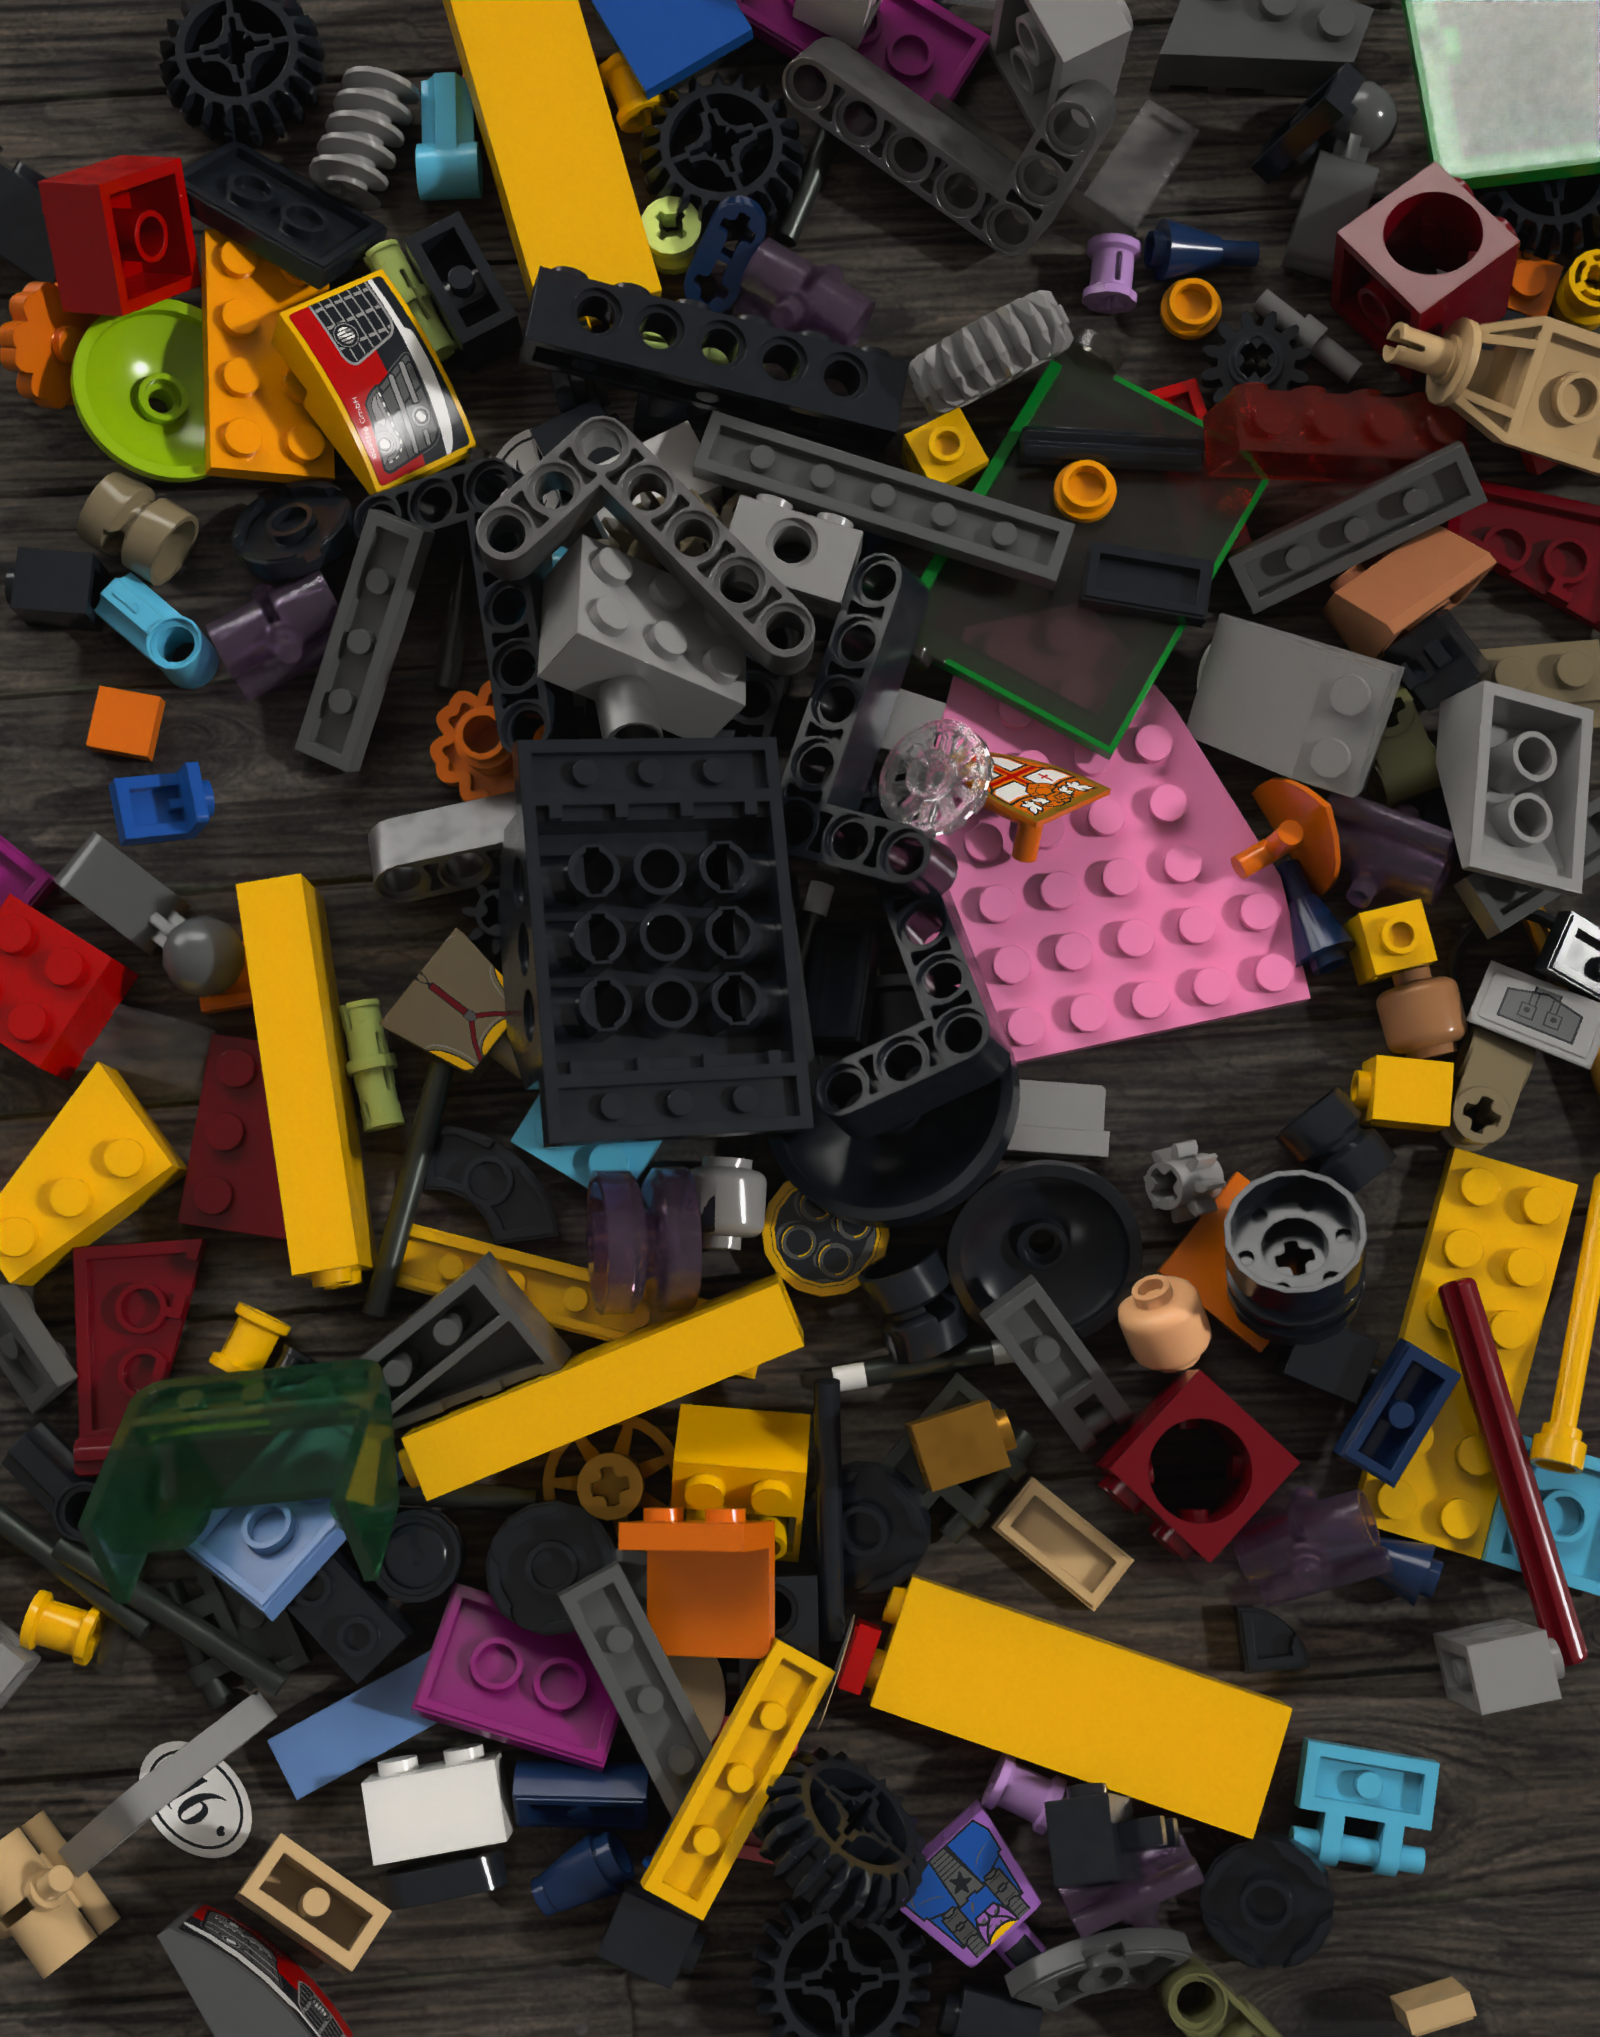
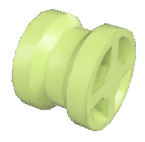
(671, 249)

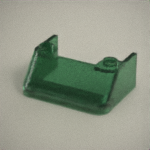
(245, 1443)

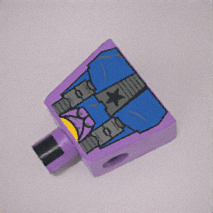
(975, 1893)

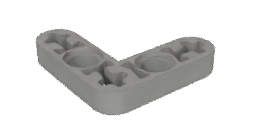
(166, 1783)

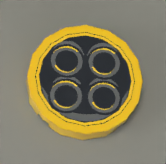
(815, 1248)

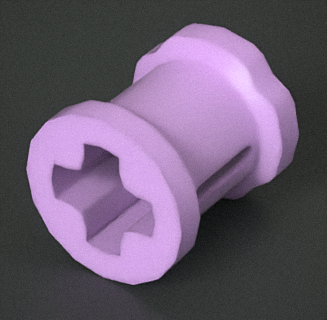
(1111, 273)
(1022, 1791)

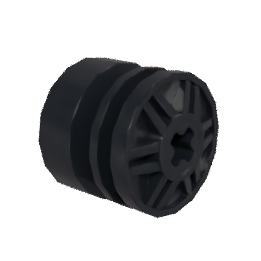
(1303, 1227)

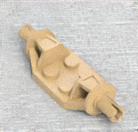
(1526, 393)

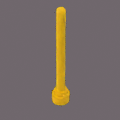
(1559, 1443)

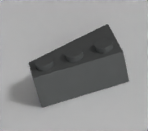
(1260, 44)
(466, 1344)

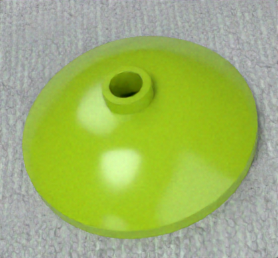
(138, 359)

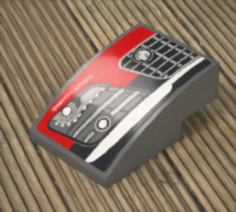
(246, 1980)

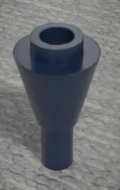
(1183, 250)
(1317, 935)
(1413, 1569)

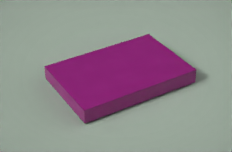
(515, 1684)

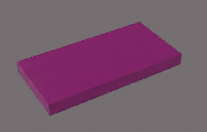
(907, 39)

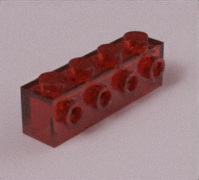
(1323, 434)

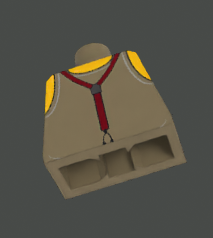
(456, 1010)

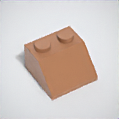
(1404, 588)

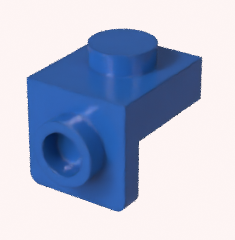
(162, 806)

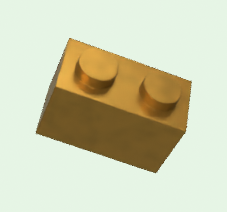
(961, 1443)

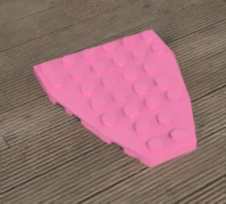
(1131, 899)

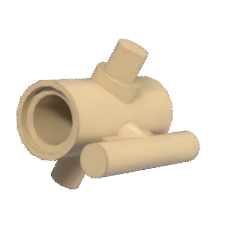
(44, 1897)

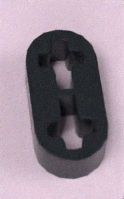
(443, 1878)

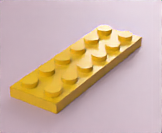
(1508, 1236)

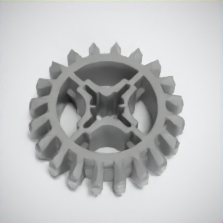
(990, 353)

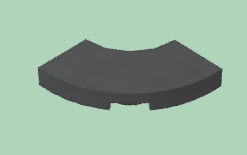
(1097, 1964)

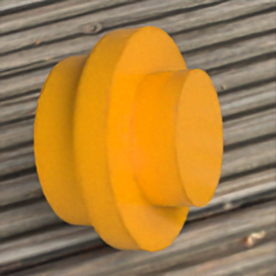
(1190, 309)
(1084, 491)

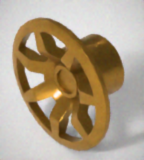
(611, 1481)

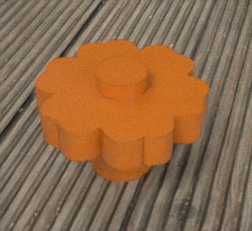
(42, 344)
(470, 749)

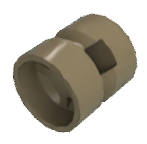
(129, 523)

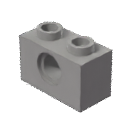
(830, 539)
(1499, 1665)

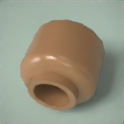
(1422, 1014)

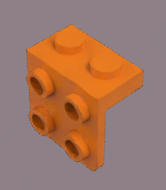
(707, 1580)

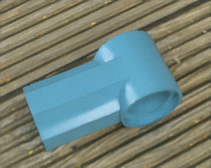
(449, 154)
(157, 631)

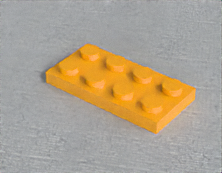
(250, 393)

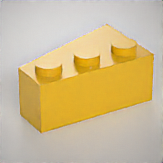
(83, 1177)

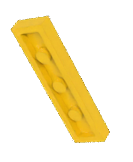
(735, 1779)

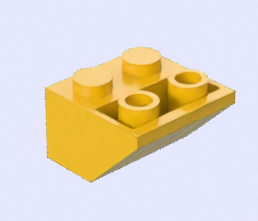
(744, 1462)

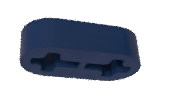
(711, 248)

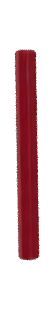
(1511, 1467)

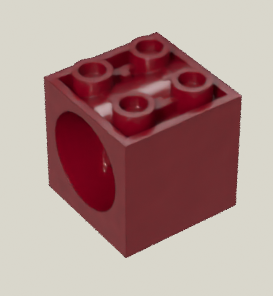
(1430, 225)
(1253, 1466)

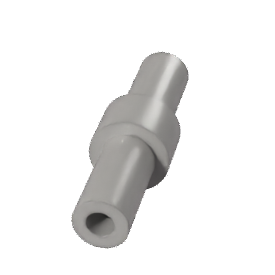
(1311, 335)

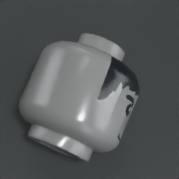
(729, 1201)

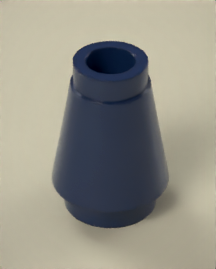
(585, 1873)

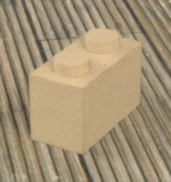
(313, 1904)

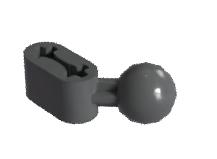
(1340, 183)
(198, 952)

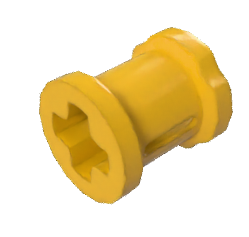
(631, 102)
(249, 1340)
(62, 1627)

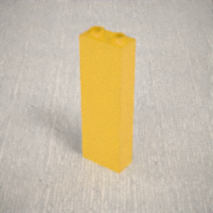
(551, 140)
(307, 1081)
(602, 1387)
(1077, 1704)

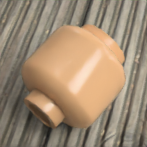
(1164, 1323)

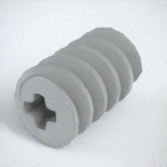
(359, 131)

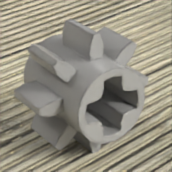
(1184, 1181)

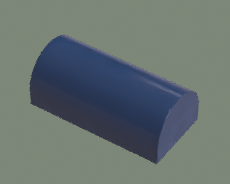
(1396, 1412)
(578, 1797)

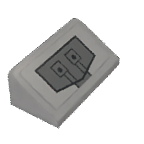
(1538, 1014)

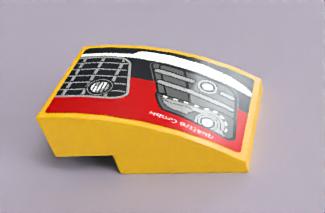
(374, 383)

